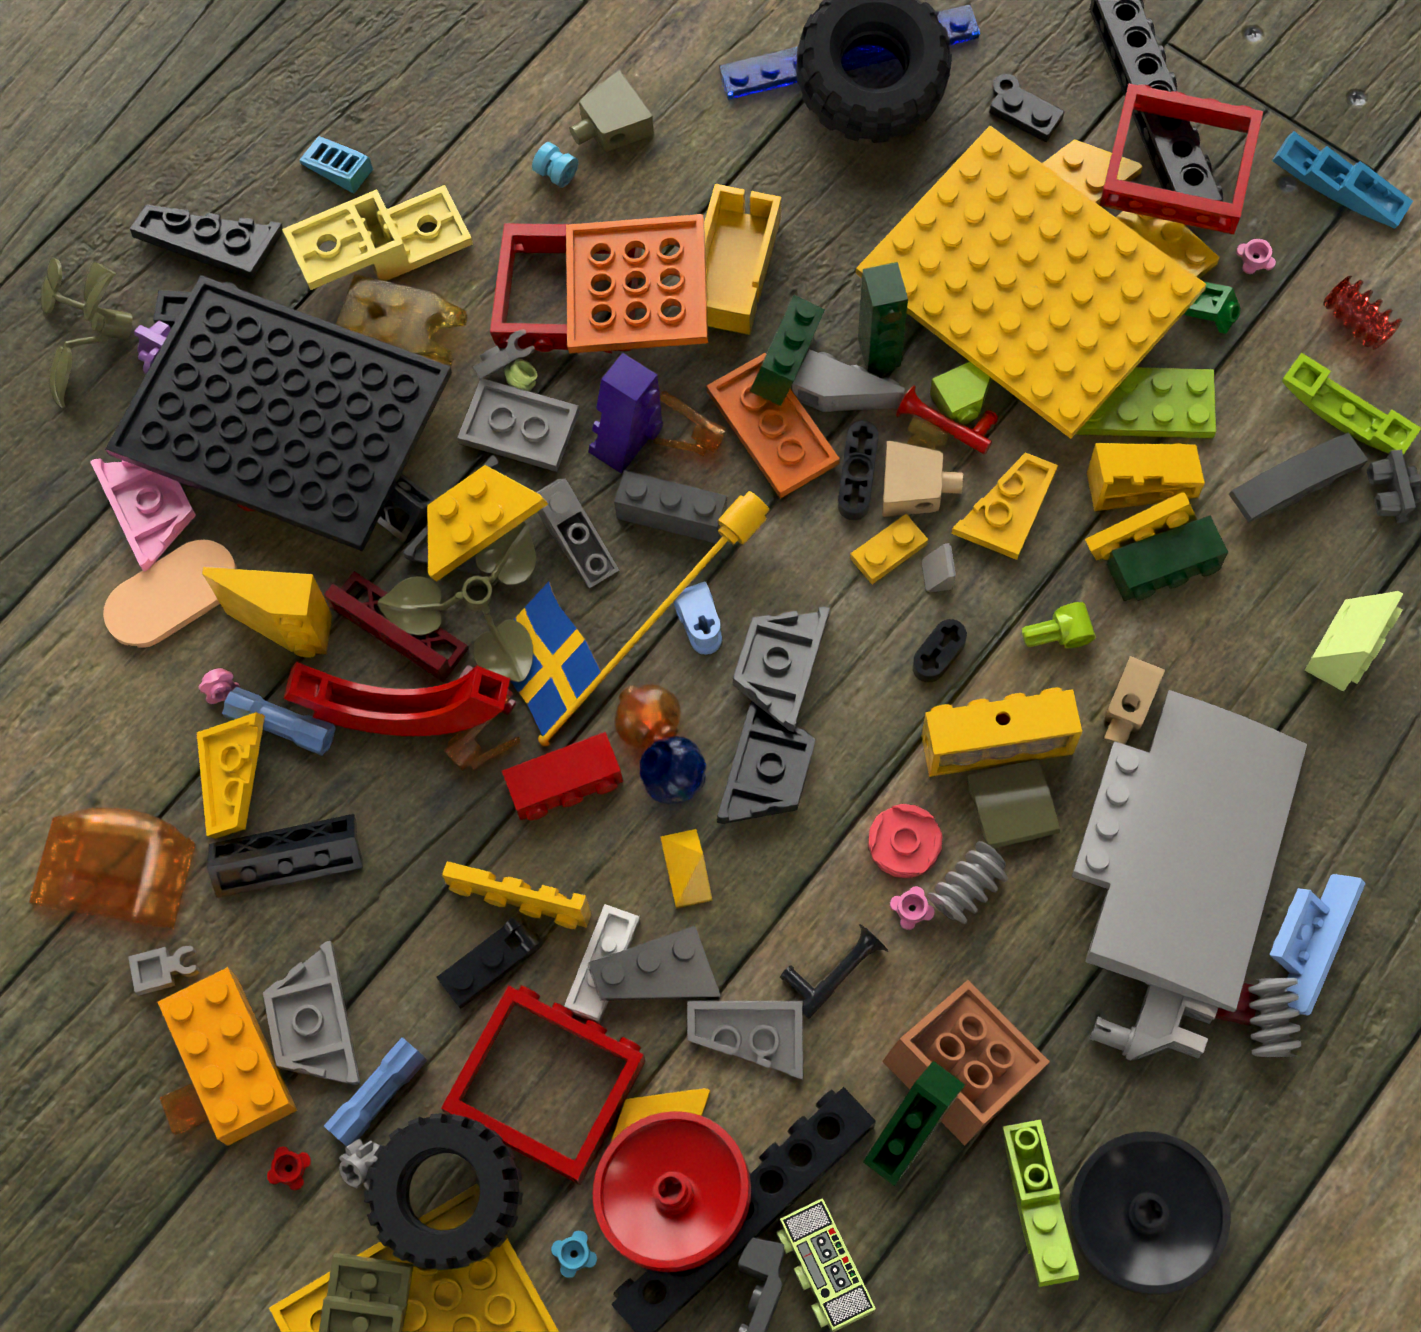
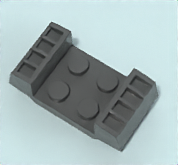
(762, 1261)

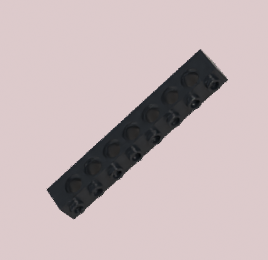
(1150, 58)
(853, 1126)

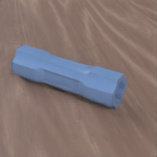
(301, 729)
(395, 1070)

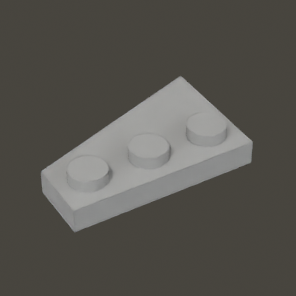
(753, 1030)

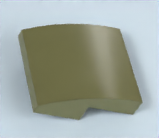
(1013, 804)
(366, 1295)

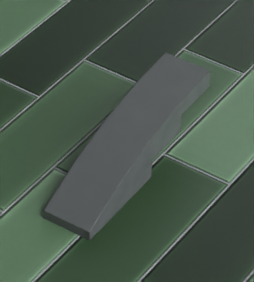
(1298, 476)

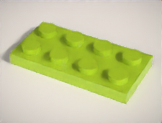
(1158, 405)

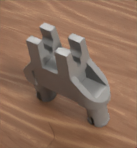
(1157, 1026)

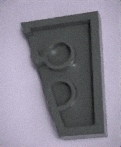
(657, 969)

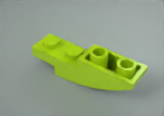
(1039, 1203)

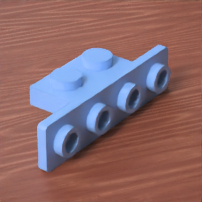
(1313, 936)

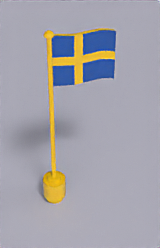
(562, 661)

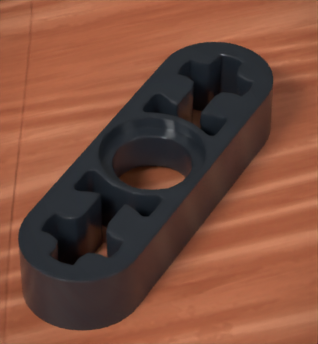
(847, 480)

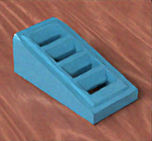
(348, 180)

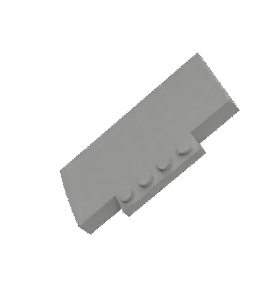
(1188, 848)

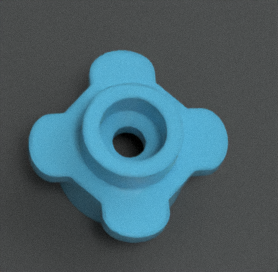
(563, 1249)

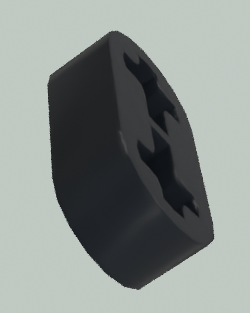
(945, 655)

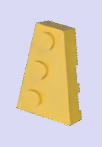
(1142, 474)

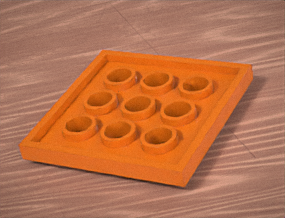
(654, 328)

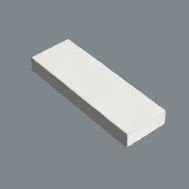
(611, 935)

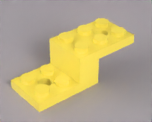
(377, 236)

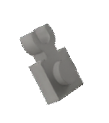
(156, 968)

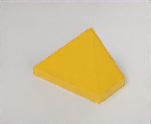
(686, 868)

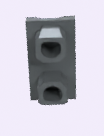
(1402, 483)

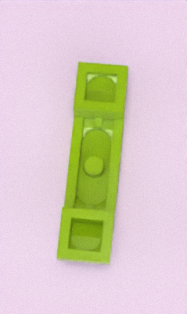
(1346, 410)

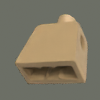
(915, 480)
(1136, 689)

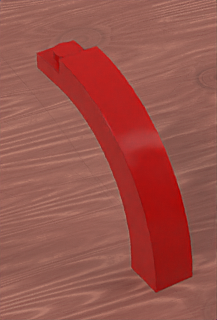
(399, 712)

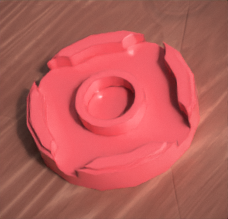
(905, 841)

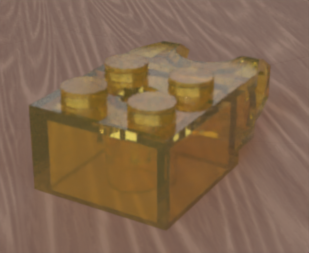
(400, 316)

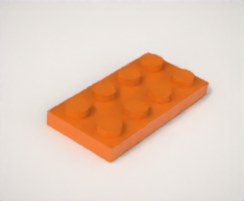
(777, 437)

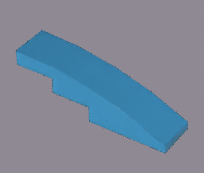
(1336, 178)

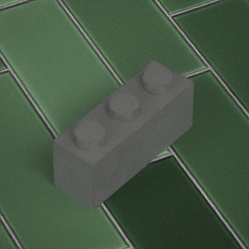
(670, 506)

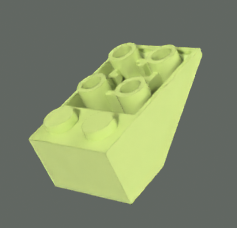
(1354, 638)

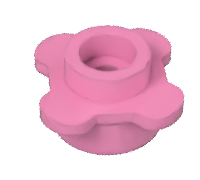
(1259, 248)
(217, 685)
(916, 898)

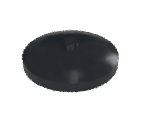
(1149, 1213)

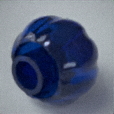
(672, 770)

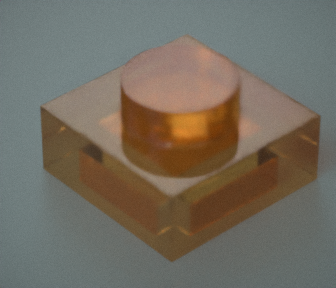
(183, 1109)

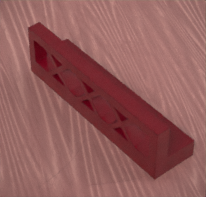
(365, 616)

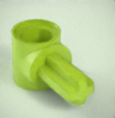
(1069, 627)

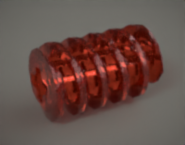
(1361, 313)

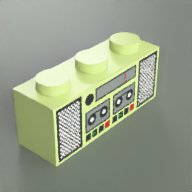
(825, 1266)

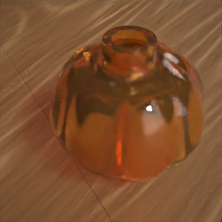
(646, 715)

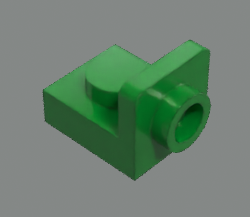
(1216, 304)

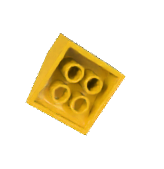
(277, 605)

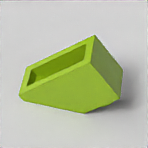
(961, 392)

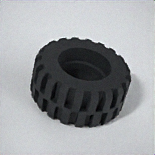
(391, 1185)

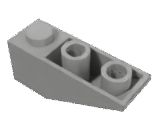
(840, 387)
(575, 533)

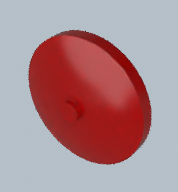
(671, 1191)

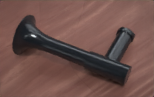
(817, 997)

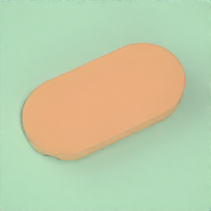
(165, 595)

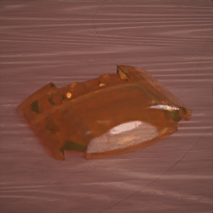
(114, 866)

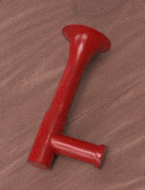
(972, 437)

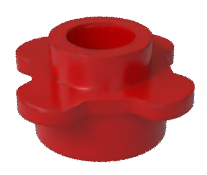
(278, 1172)

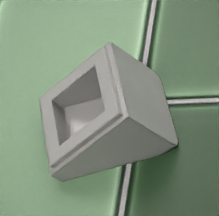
(939, 569)

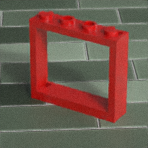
(1175, 205)
(533, 239)
(591, 1032)

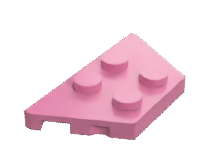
(147, 507)

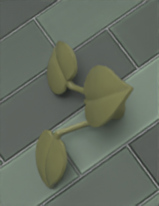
(104, 321)
(505, 649)

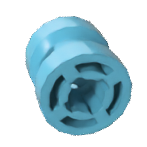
(554, 164)

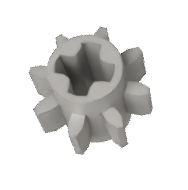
(356, 1163)

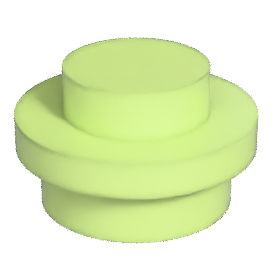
(520, 374)

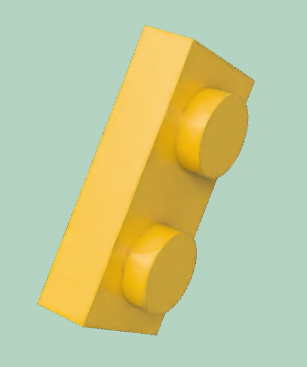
(889, 549)

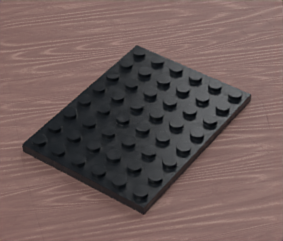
(280, 412)

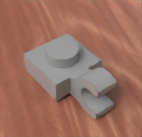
(495, 359)

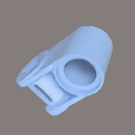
(698, 614)

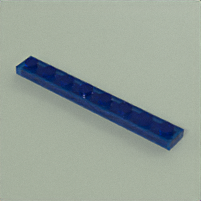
(779, 67)

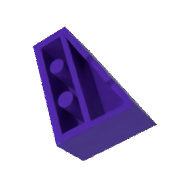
(628, 413)

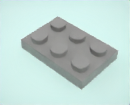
(518, 424)

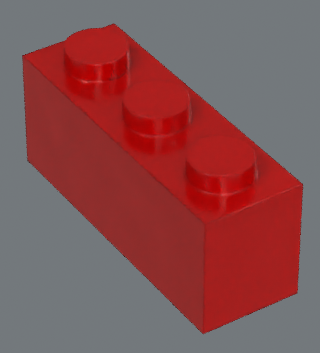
(563, 777)

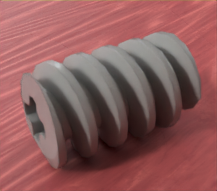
(969, 882)
(1274, 1017)

